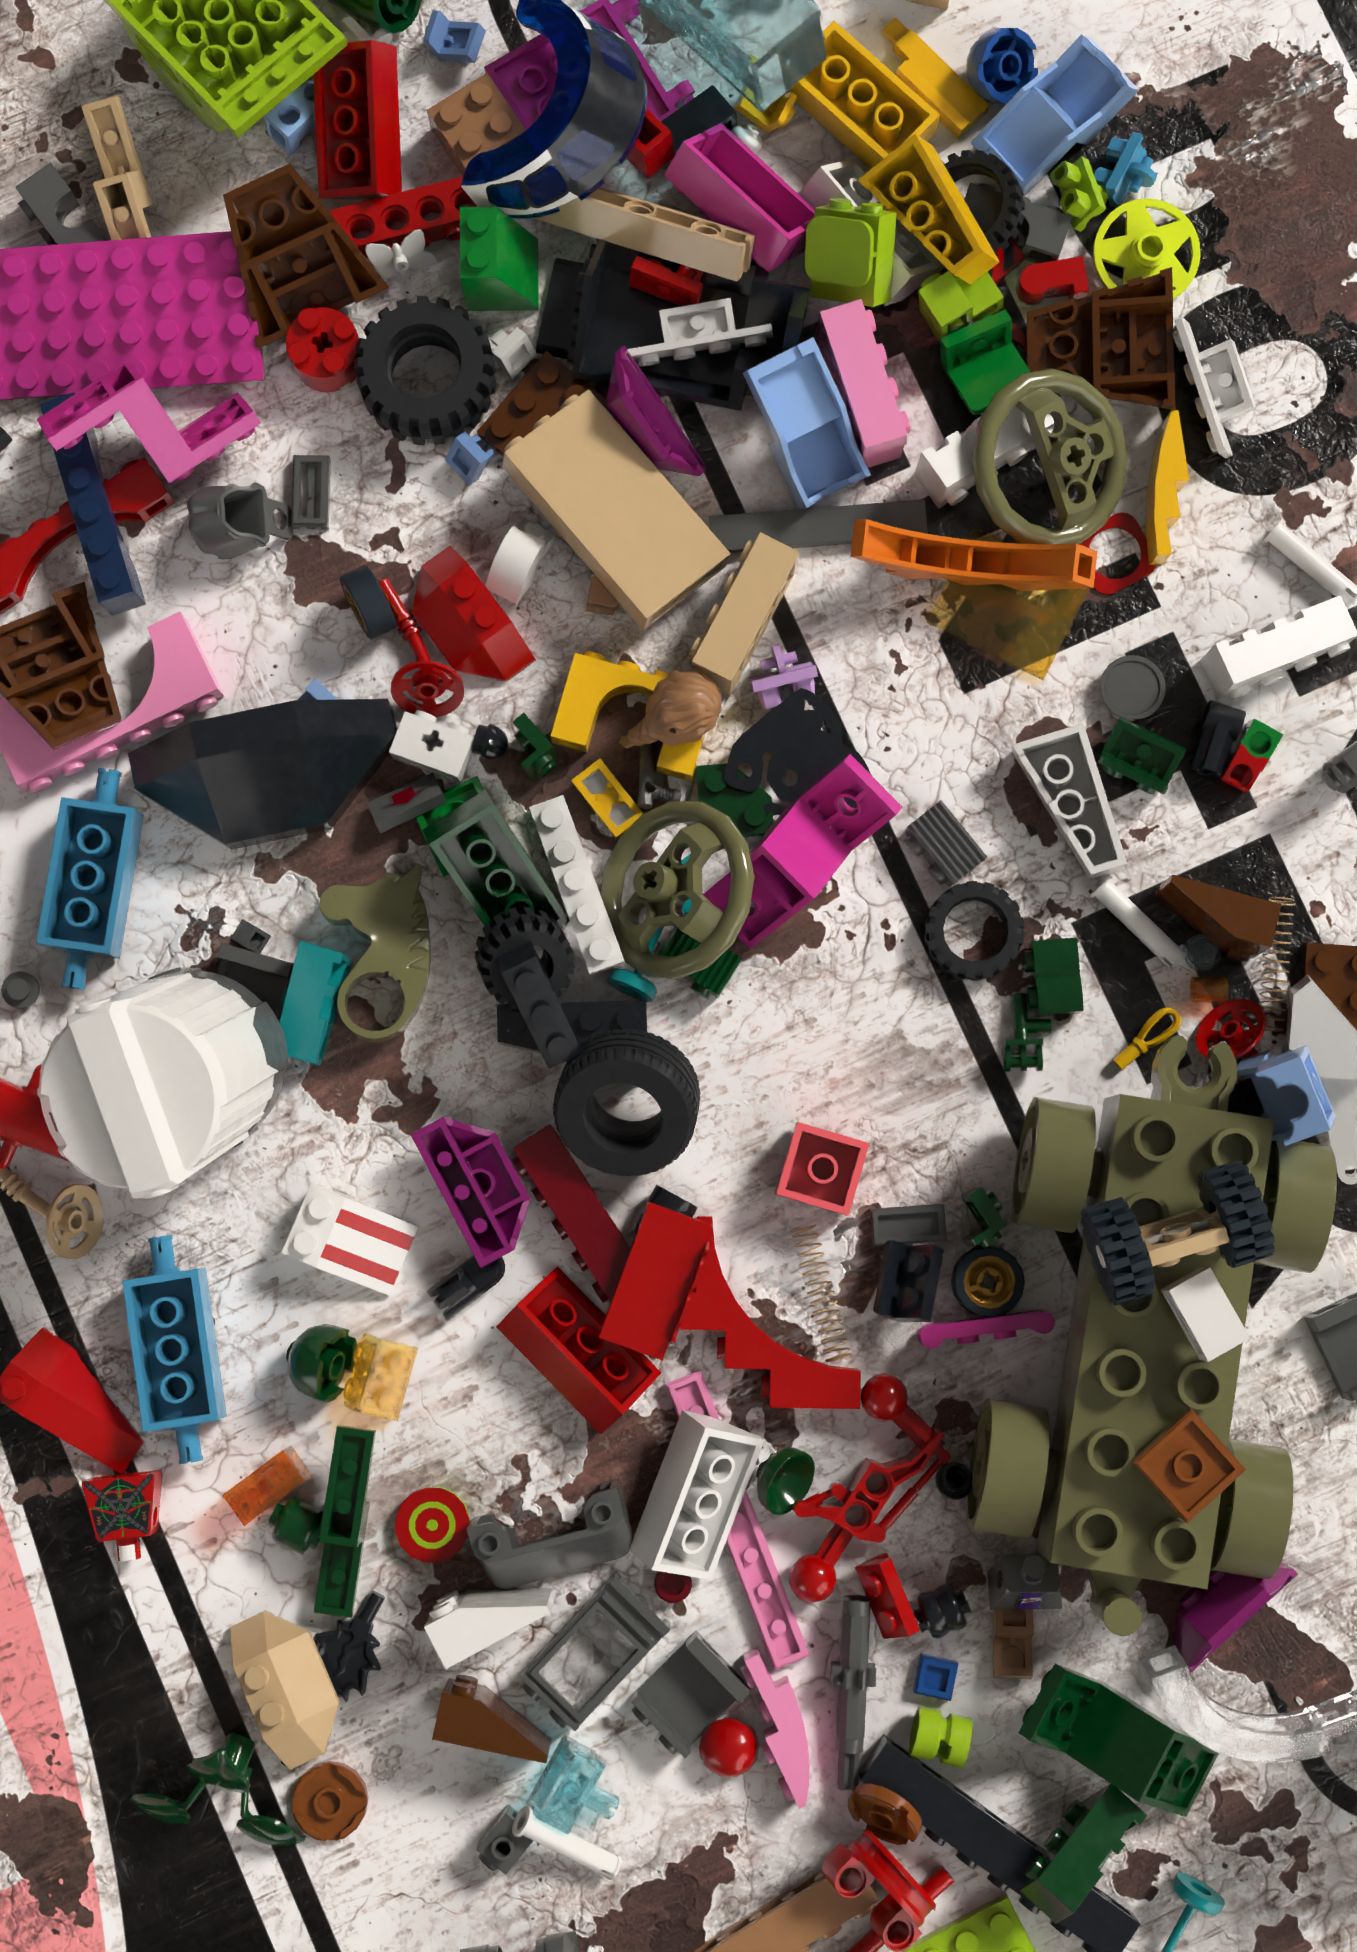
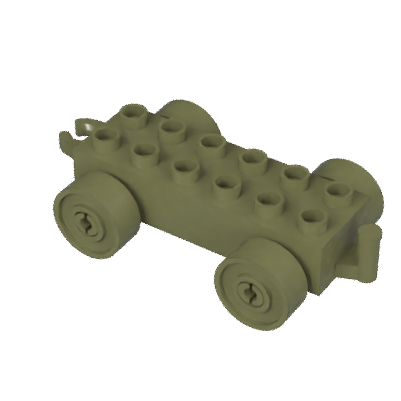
(1131, 1362)

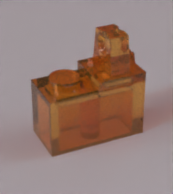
(267, 1485)

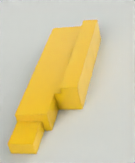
(935, 80)

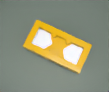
(607, 798)

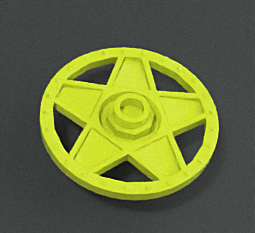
(1145, 246)

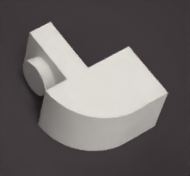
(518, 559)

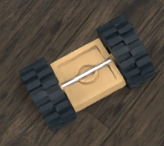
(1229, 1218)

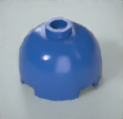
(1001, 64)

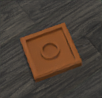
(1188, 1465)

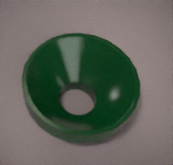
(784, 1479)

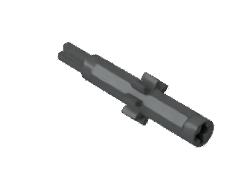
(853, 1677)

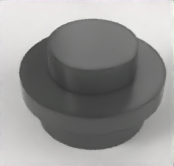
(20, 990)

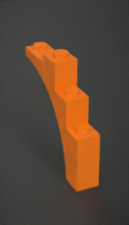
(973, 562)

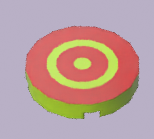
(432, 1524)

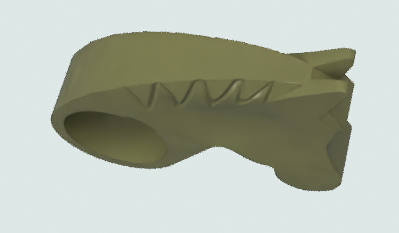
(398, 926)

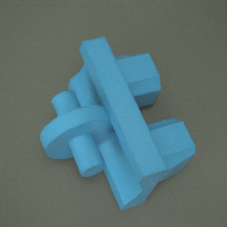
(1131, 169)

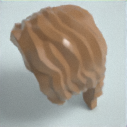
(678, 710)

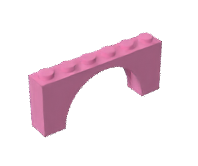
(178, 687)

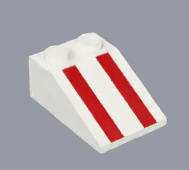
(350, 1239)

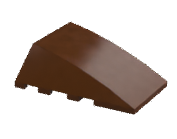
(293, 253)
(1112, 340)
(58, 670)

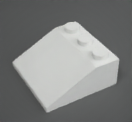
(480, 1618)

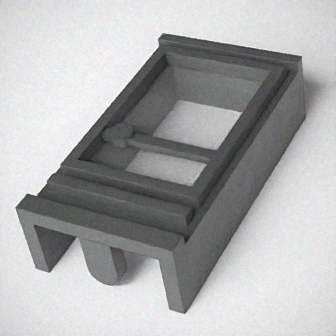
(593, 1652)

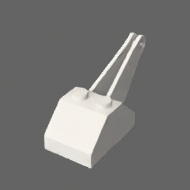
(1333, 1048)

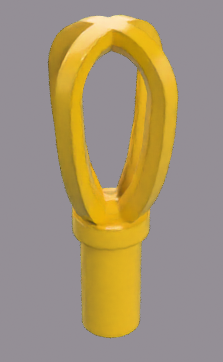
(1138, 1044)

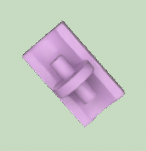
(767, 683)

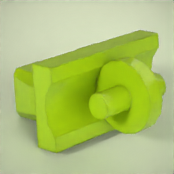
(1079, 191)

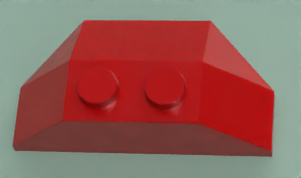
(467, 620)

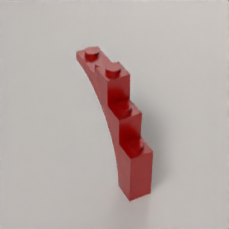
(791, 1378)

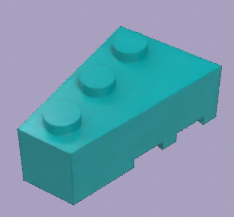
(312, 1000)

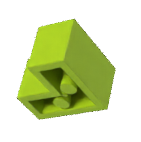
(953, 304)

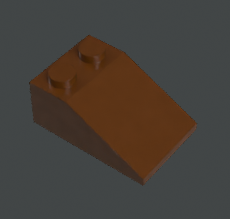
(1231, 920)
(482, 1720)

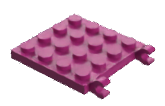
(530, 71)

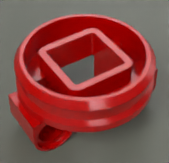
(906, 1898)

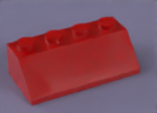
(358, 123)
(559, 1336)

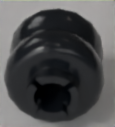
(942, 1611)

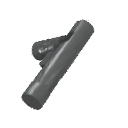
(652, 781)

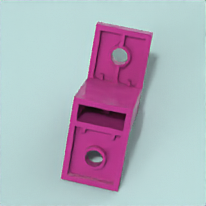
(172, 450)
(808, 846)

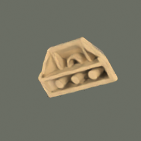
(285, 1686)

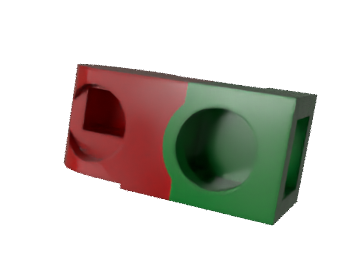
(1250, 755)

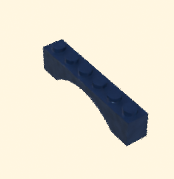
(103, 546)

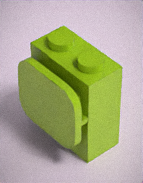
(851, 252)

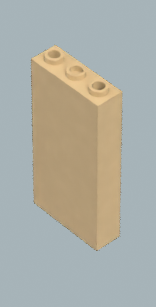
(614, 508)

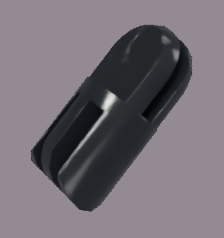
(465, 1279)

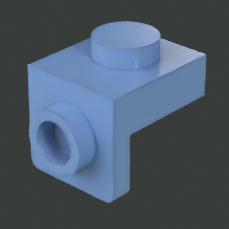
(453, 40)

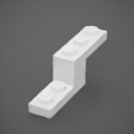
(577, 885)

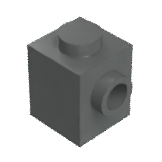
(499, 1846)

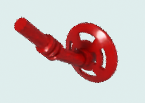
(427, 677)
(1232, 1030)

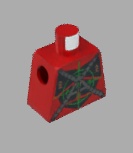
(124, 1509)

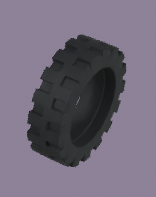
(999, 901)

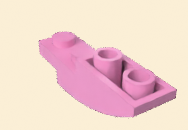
(787, 1739)

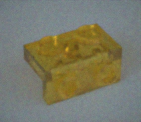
(379, 1377)

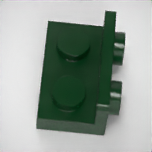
(537, 746)

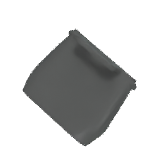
(235, 519)

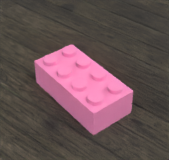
(859, 373)

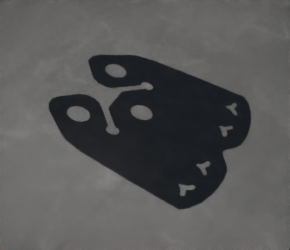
(795, 744)

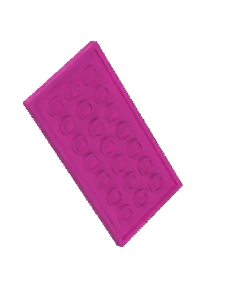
(153, 300)

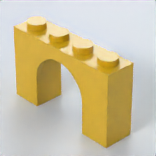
(591, 686)

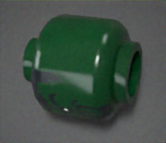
(297, 1524)

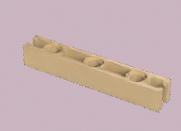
(658, 232)

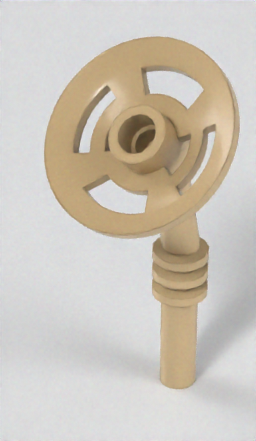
(64, 1221)

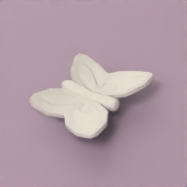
(400, 257)

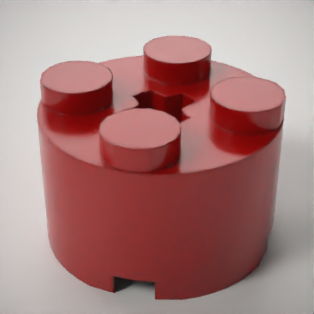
(315, 331)

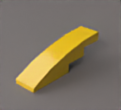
(1166, 477)

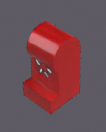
(1053, 280)

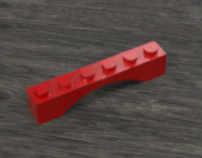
(133, 495)

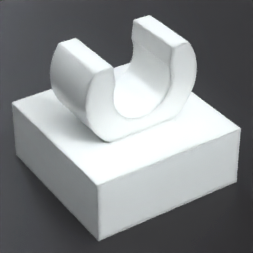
(512, 351)

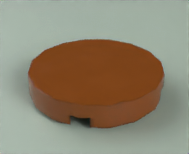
(329, 1801)
(885, 1813)

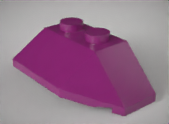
(647, 419)
(476, 1185)
(1220, 1610)

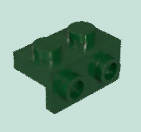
(1140, 756)
(985, 1210)

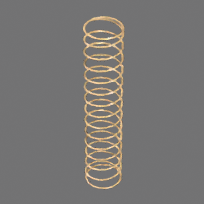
(1275, 970)
(842, 1355)

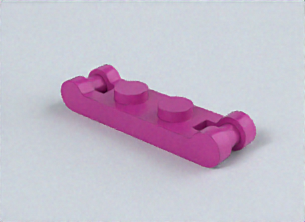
(969, 1329)

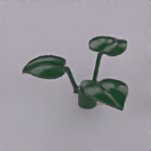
(230, 1770)

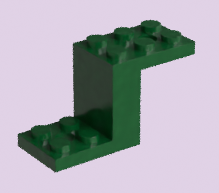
(1118, 1740)

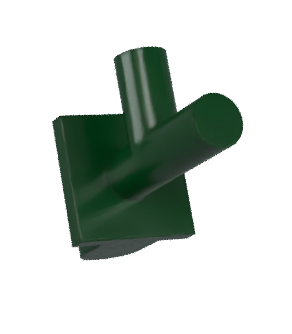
(1021, 1044)

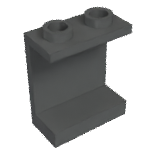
(688, 1694)

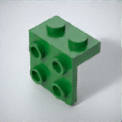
(981, 359)

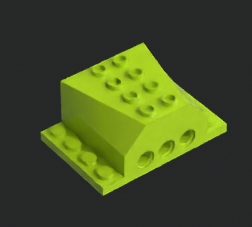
(230, 56)

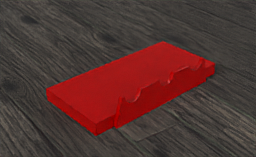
(657, 1281)

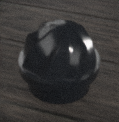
(489, 742)
(954, 1480)

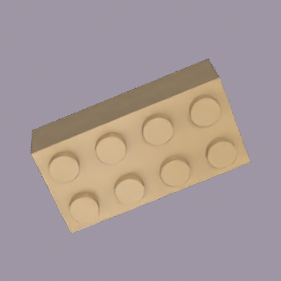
(745, 611)

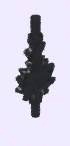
(350, 1651)

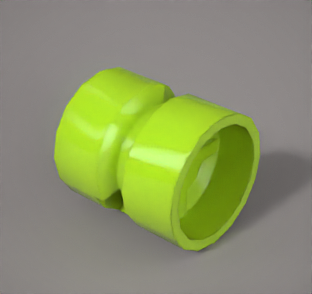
(940, 1737)

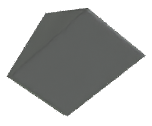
(250, 936)

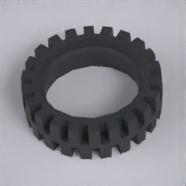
(1011, 191)

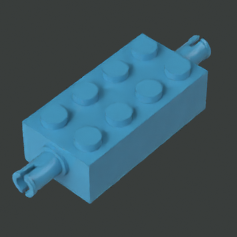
(90, 878)
(174, 1349)

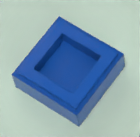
(935, 1677)

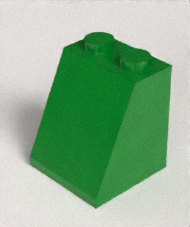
(497, 262)

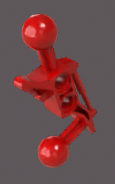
(884, 1400)

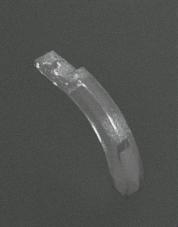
(1242, 1734)

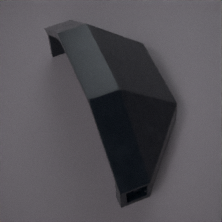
(267, 767)

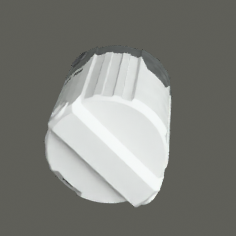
(162, 1079)

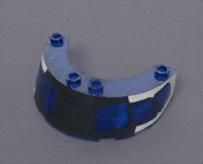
(581, 131)

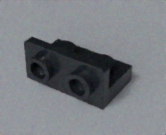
(908, 1282)

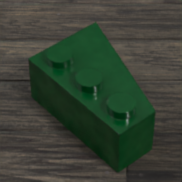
(1079, 1850)

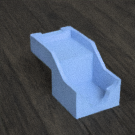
(1056, 111)
(807, 423)
(1289, 1093)

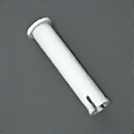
(1312, 563)
(1139, 923)
(566, 1844)

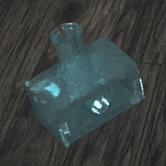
(570, 1785)

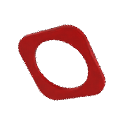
(1129, 524)

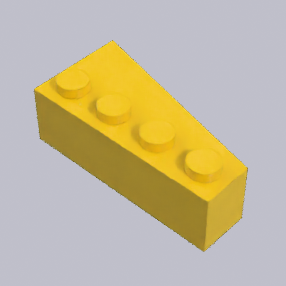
(931, 207)

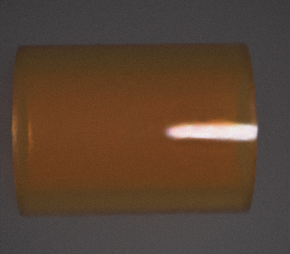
(1209, 989)

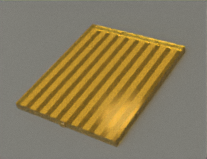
(1007, 622)

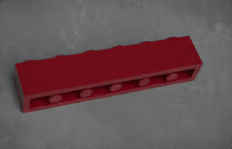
(576, 1208)

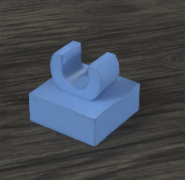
(468, 458)

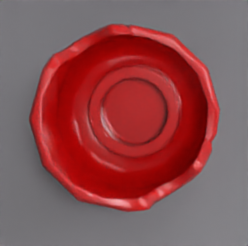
(729, 1747)

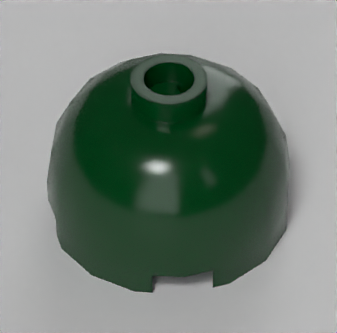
(320, 1360)

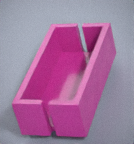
(742, 193)

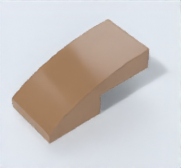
(1013, 1644)

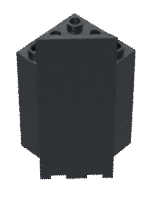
(596, 312)

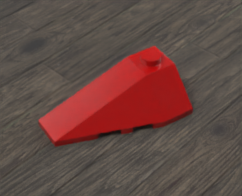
(63, 1397)

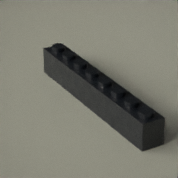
(990, 1843)

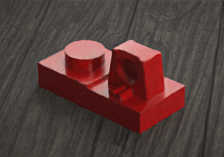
(678, 287)

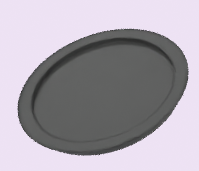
(1132, 687)

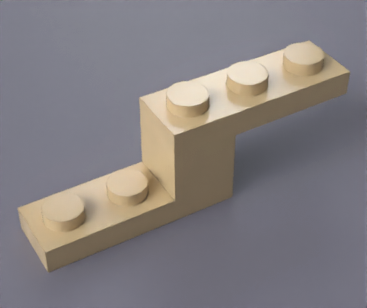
(125, 188)

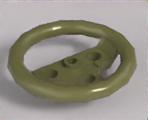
(1062, 453)
(669, 884)

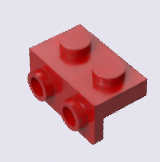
(887, 1597)

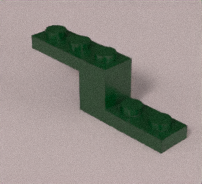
(344, 1521)

